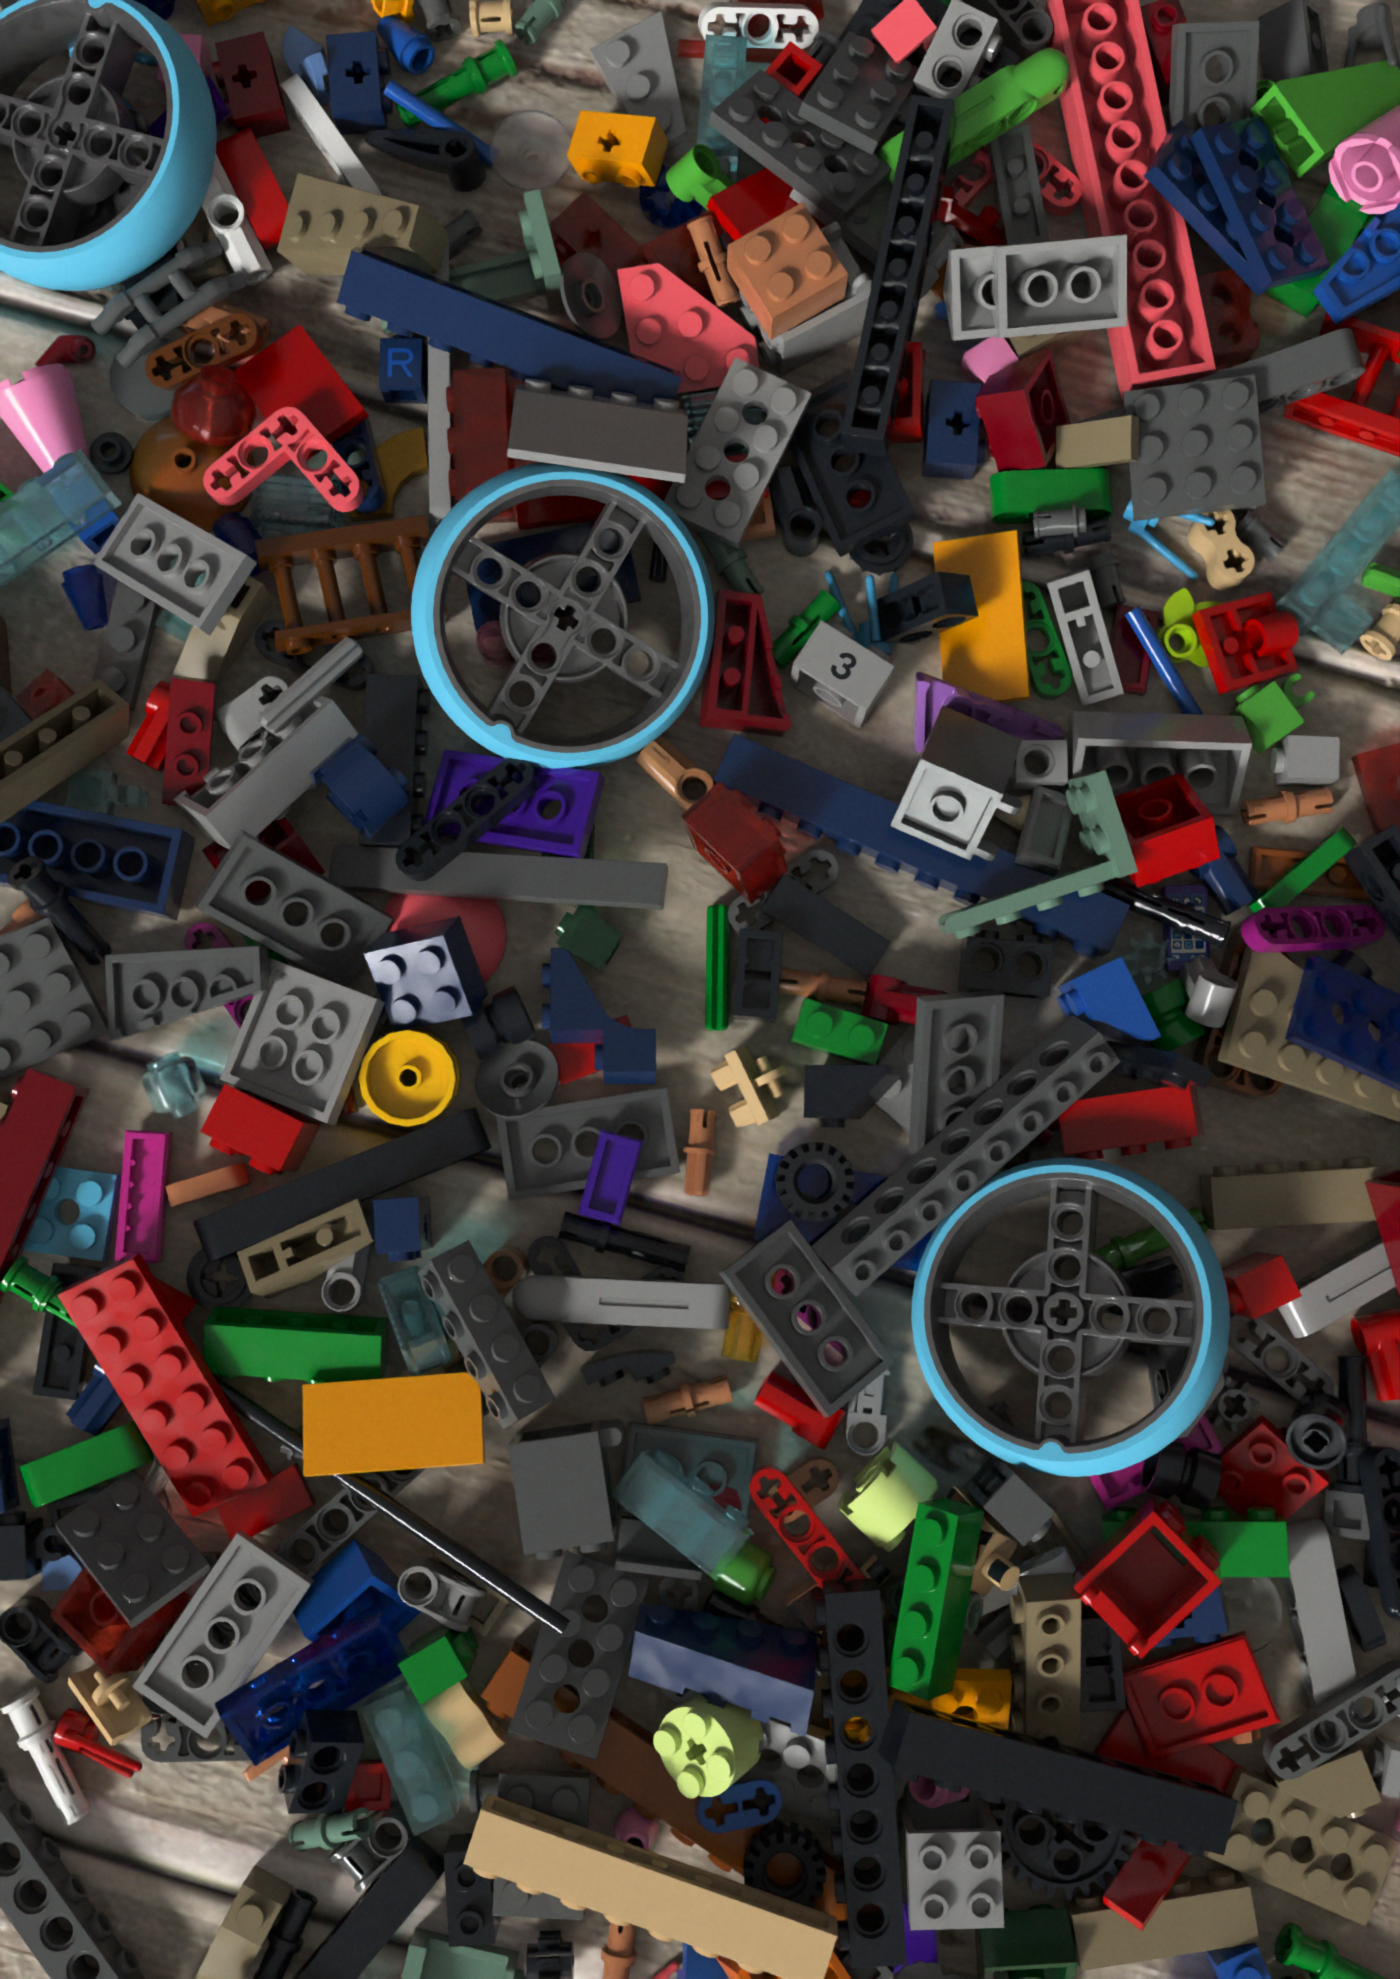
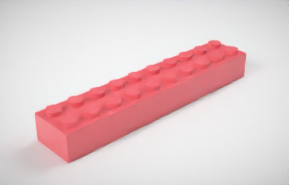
(1112, 137)

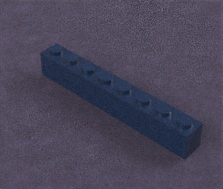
(495, 331)

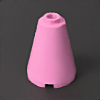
(1369, 165)
(44, 413)

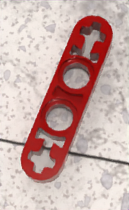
(815, 1536)

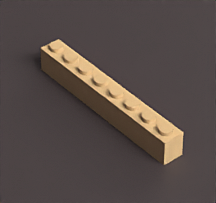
(650, 1892)

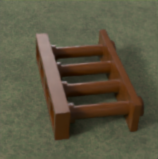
(322, 551)

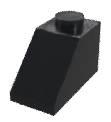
(845, 1091)

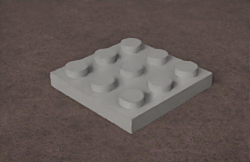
(302, 1042)

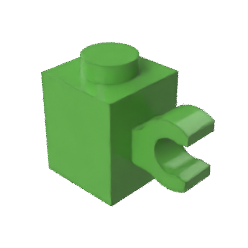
(1271, 711)

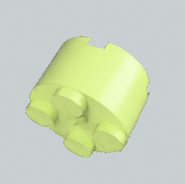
(888, 1496)
(707, 1745)

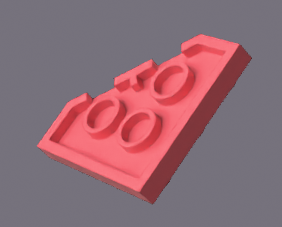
(681, 328)

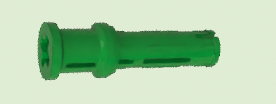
(472, 77)
(35, 1288)
(1316, 1957)

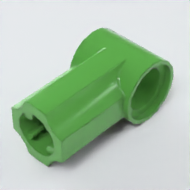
(697, 176)

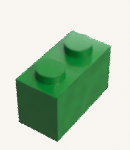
(838, 1033)
(438, 1661)

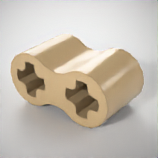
(1222, 549)
(465, 1723)

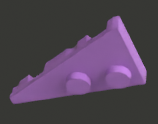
(934, 692)

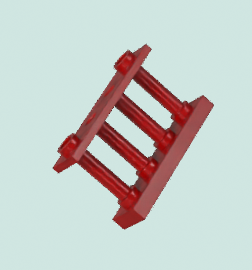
(1352, 417)

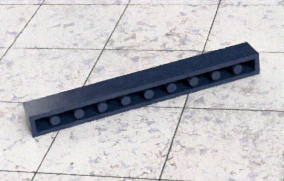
(862, 824)

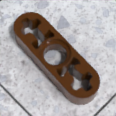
(187, 344)

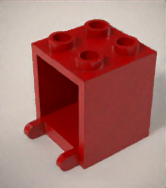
(1140, 1583)

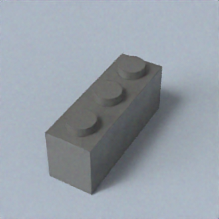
(1010, 1501)

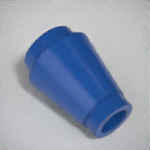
(406, 44)

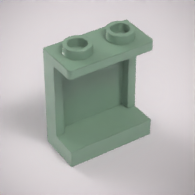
(433, 1959)

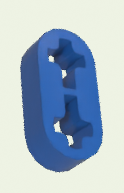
(740, 1817)

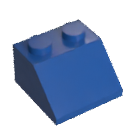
(1109, 1003)
(347, 1587)

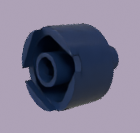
(361, 785)

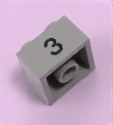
(841, 673)

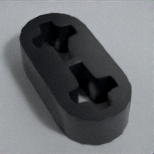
(1359, 1610)

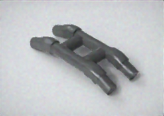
(160, 324)

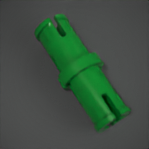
(802, 627)

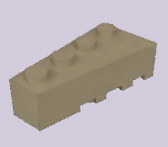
(332, 219)

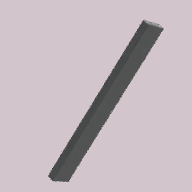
(507, 878)

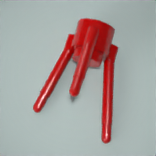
(80, 1735)

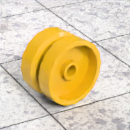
(436, 1072)

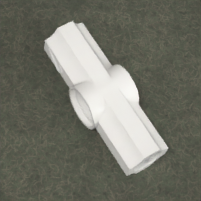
(238, 239)

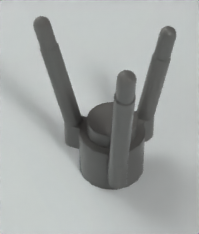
(1374, 32)

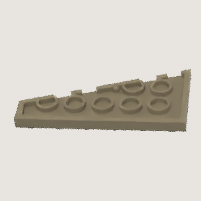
(1258, 1044)

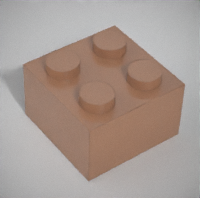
(786, 270)

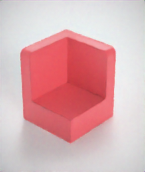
(904, 30)

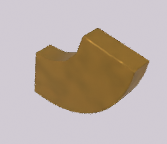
(400, 461)

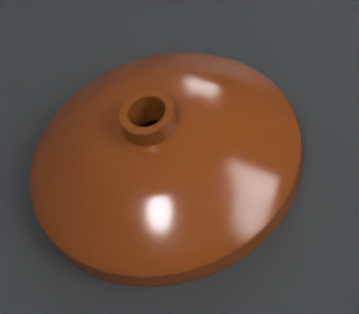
(180, 490)

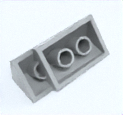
(1036, 287)

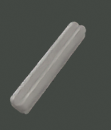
(310, 685)

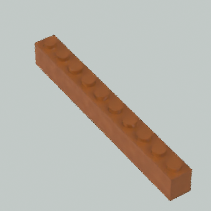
(634, 1767)

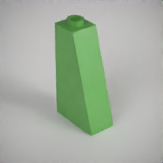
(1319, 110)

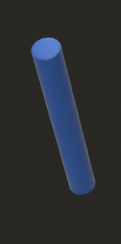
(431, 115)
(1162, 661)

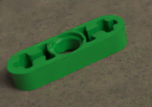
(1056, 665)
(1305, 871)

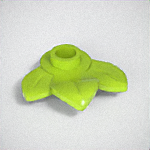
(1179, 623)

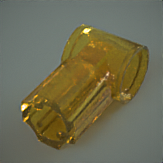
(743, 1337)

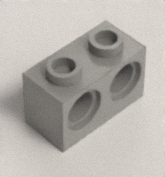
(948, 53)

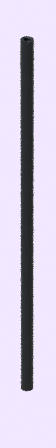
(404, 1517)

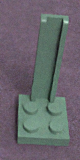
(521, 273)
(1101, 838)

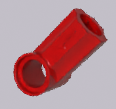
(150, 740)
(1379, 1340)
(794, 1407)

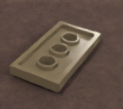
(1308, 1875)

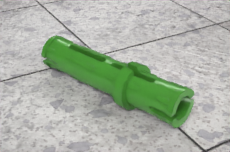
(1127, 1250)

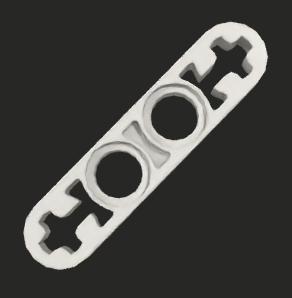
(326, 135)

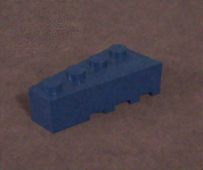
(728, 1661)

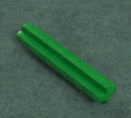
(717, 968)

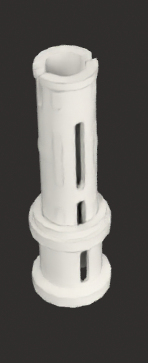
(37, 1736)

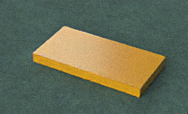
(990, 650)
(392, 1424)

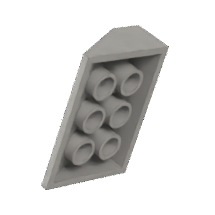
(599, 431)

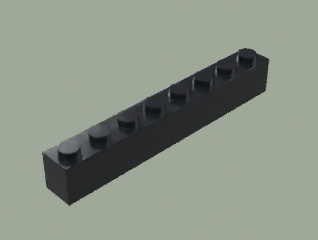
(1056, 1778)

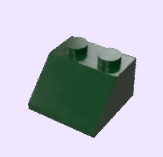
(1030, 1946)

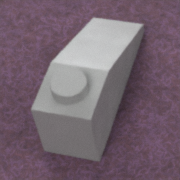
(1085, 636)

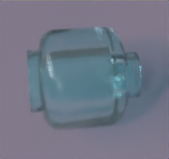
(173, 1084)

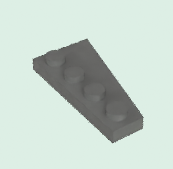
(173, 985)

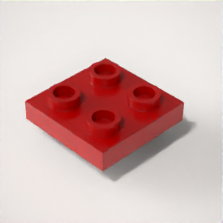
(1247, 641)
(1264, 1473)

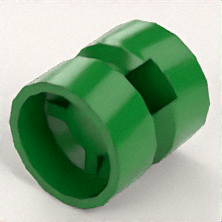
(1167, 1010)

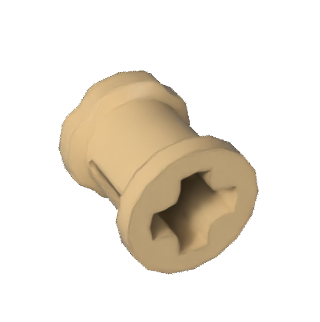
(491, 17)
(1384, 635)

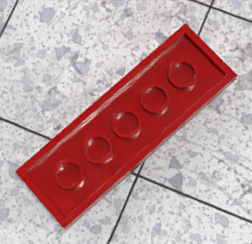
(165, 1384)

